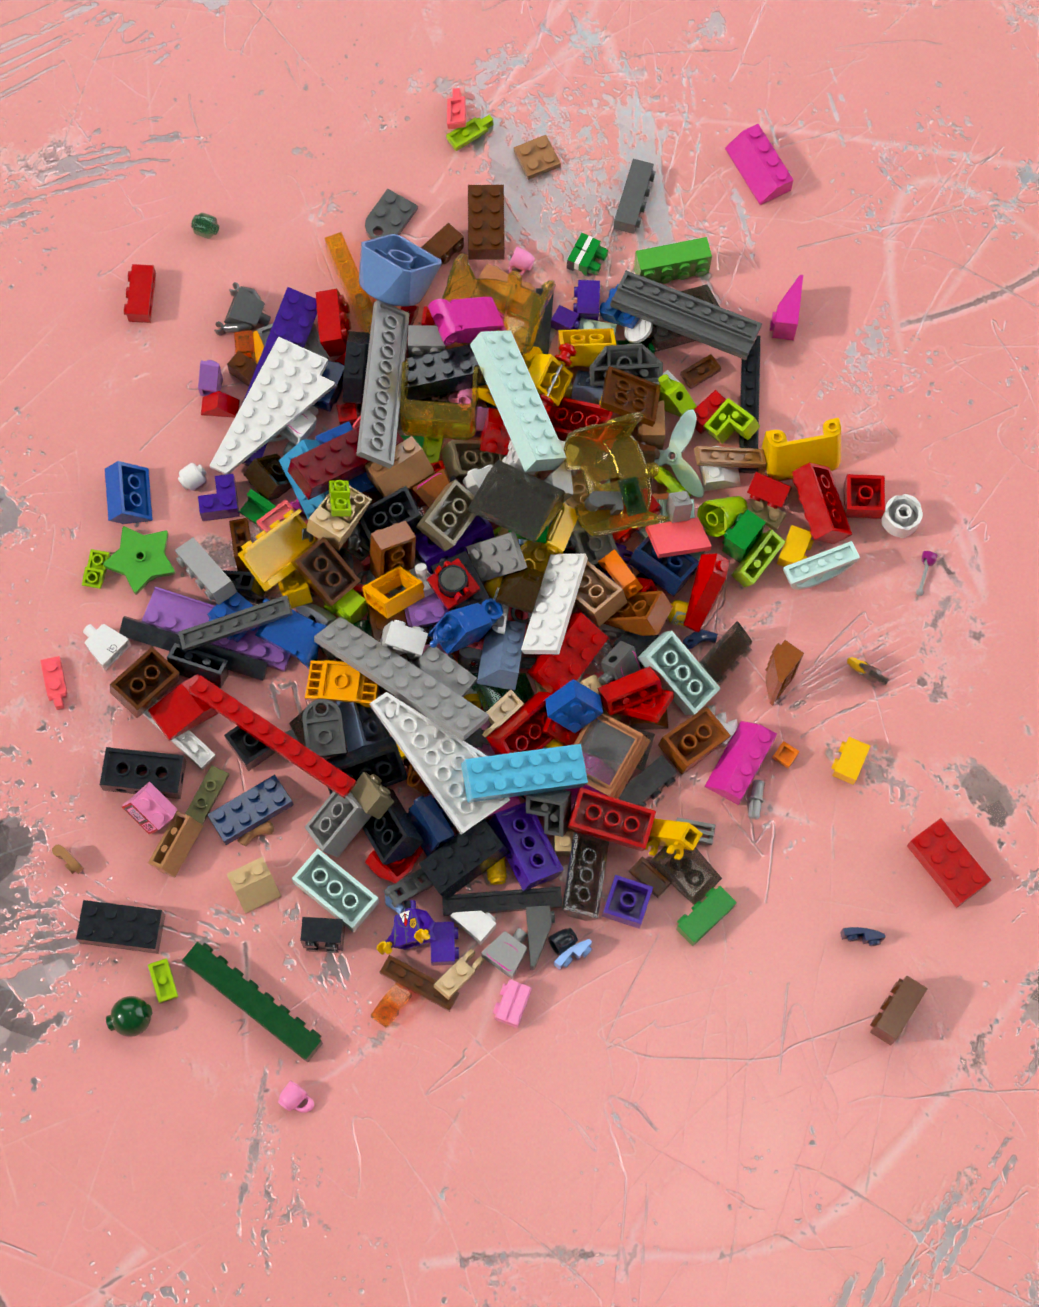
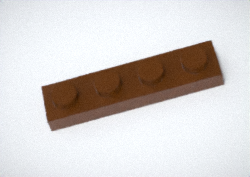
(416, 982)

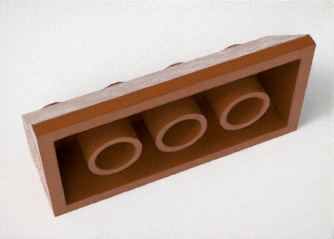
(781, 669)

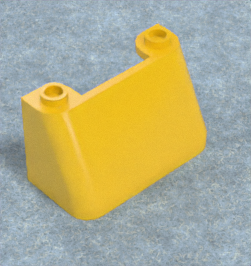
(786, 456)

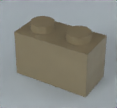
(372, 795)

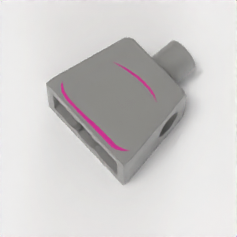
(507, 952)

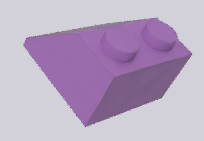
(425, 612)

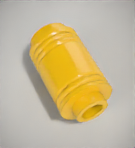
(497, 873)

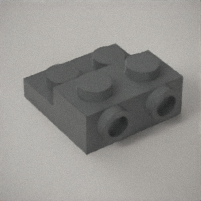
(593, 546)

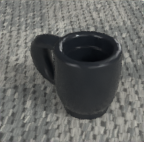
(562, 940)

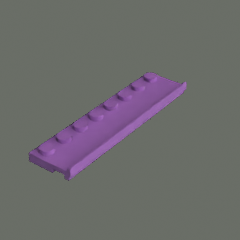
(182, 612)

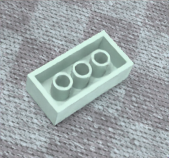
(679, 672)
(335, 890)

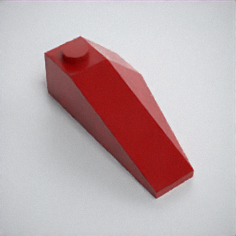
(706, 589)
(394, 871)

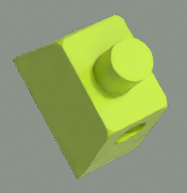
(675, 396)

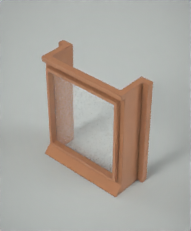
(610, 753)

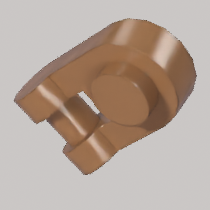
(72, 864)

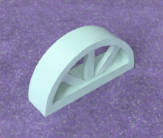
(821, 566)

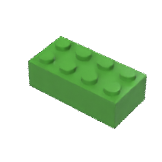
(674, 261)

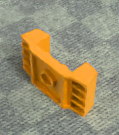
(339, 683)

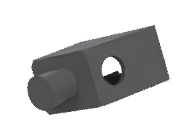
(619, 663)

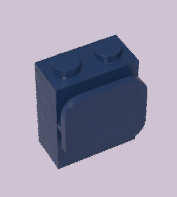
(334, 371)
(431, 823)

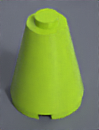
(720, 514)

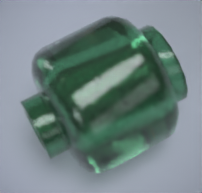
(205, 225)

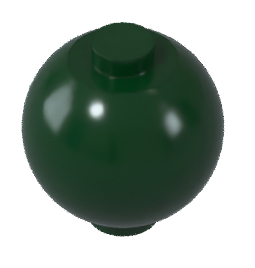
(129, 1016)

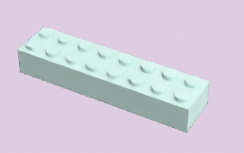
(518, 401)

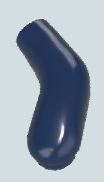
(698, 637)

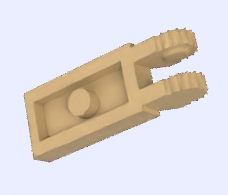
(502, 711)
(457, 975)

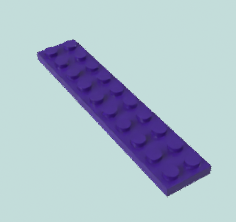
(291, 323)

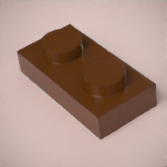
(700, 371)

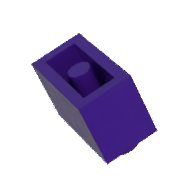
(587, 299)
(443, 948)

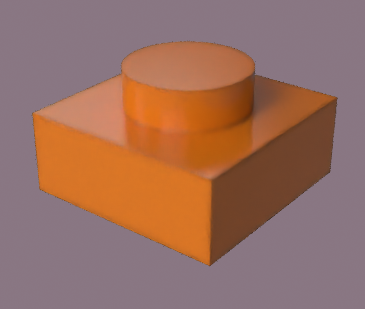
(785, 754)

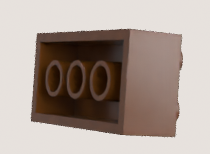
(486, 222)

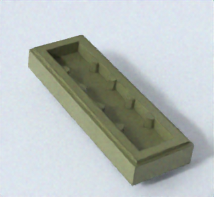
(207, 794)

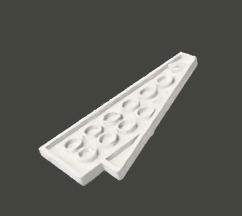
(280, 394)
(436, 759)

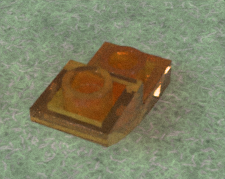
(390, 1005)

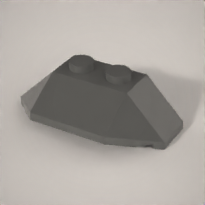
(628, 358)

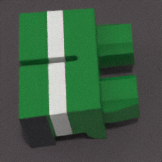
(584, 255)

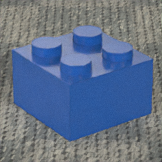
(574, 706)

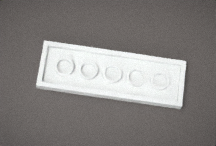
(554, 604)

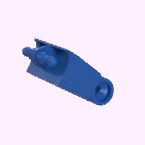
(465, 625)
(293, 636)

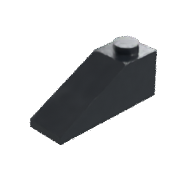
(246, 584)

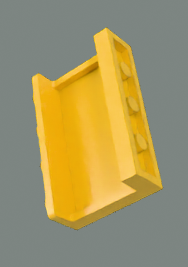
(273, 551)

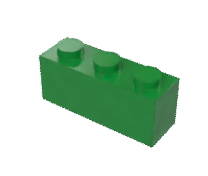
(705, 915)

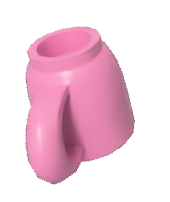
(521, 260)
(462, 396)
(293, 1096)

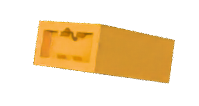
(375, 591)

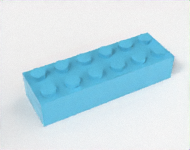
(524, 773)

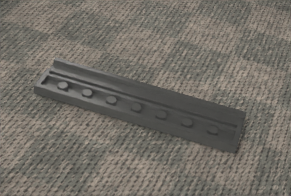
(685, 315)

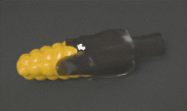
(869, 672)

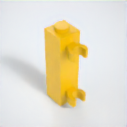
(674, 835)

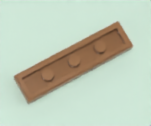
(730, 457)

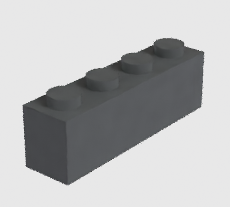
(633, 196)

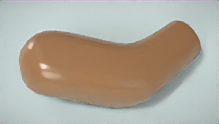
(265, 828)

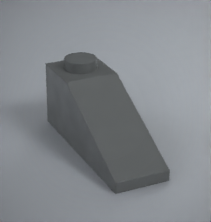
(538, 928)

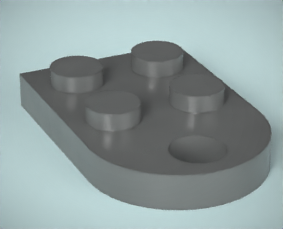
(390, 215)
(324, 731)

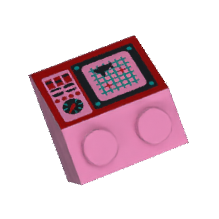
(150, 808)

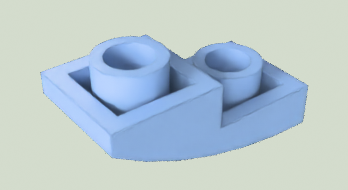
(578, 950)

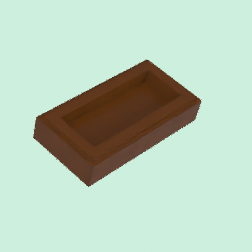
(649, 875)

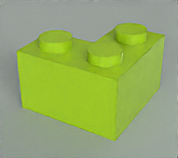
(729, 419)
(350, 607)

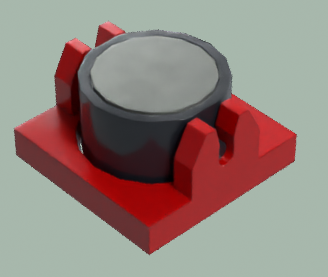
(453, 583)

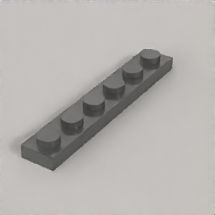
(235, 623)

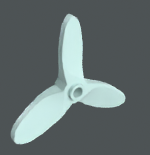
(679, 441)

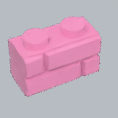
(512, 1003)

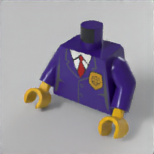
(409, 930)

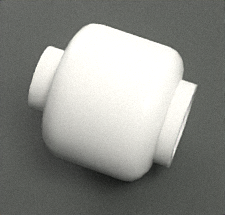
(192, 476)

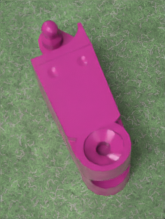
(465, 318)

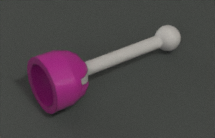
(928, 559)

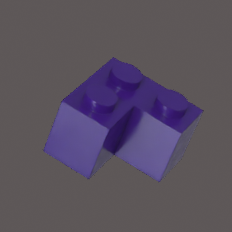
(223, 503)

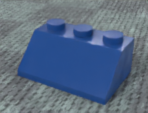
(128, 493)

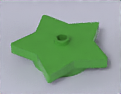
(151, 566)

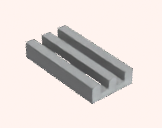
(702, 825)

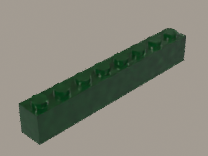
(252, 1001)

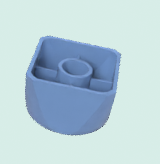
(396, 270)

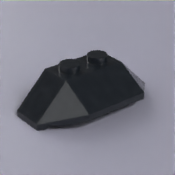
(355, 367)

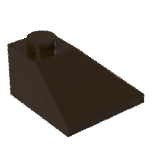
(520, 589)

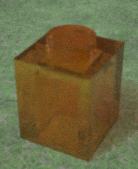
(245, 343)

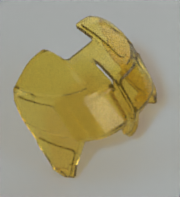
(522, 304)
(608, 453)

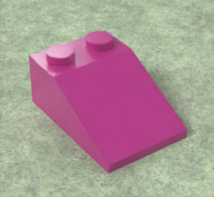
(786, 317)

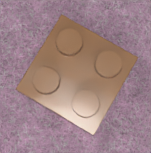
(537, 157)

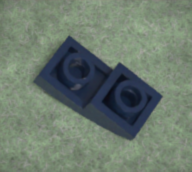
(868, 936)

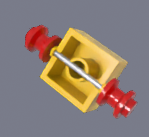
(551, 374)

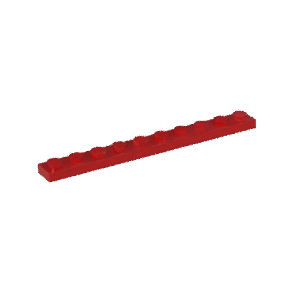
(272, 737)

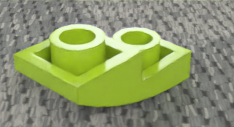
(340, 498)
(95, 570)

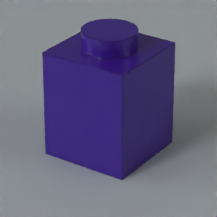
(565, 319)

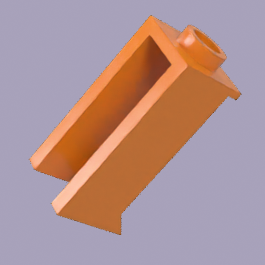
(620, 573)

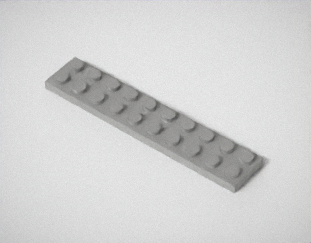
(383, 384)
(401, 678)

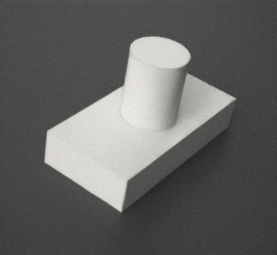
(420, 571)

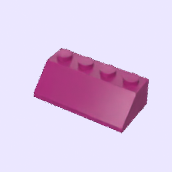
(759, 164)
(740, 761)

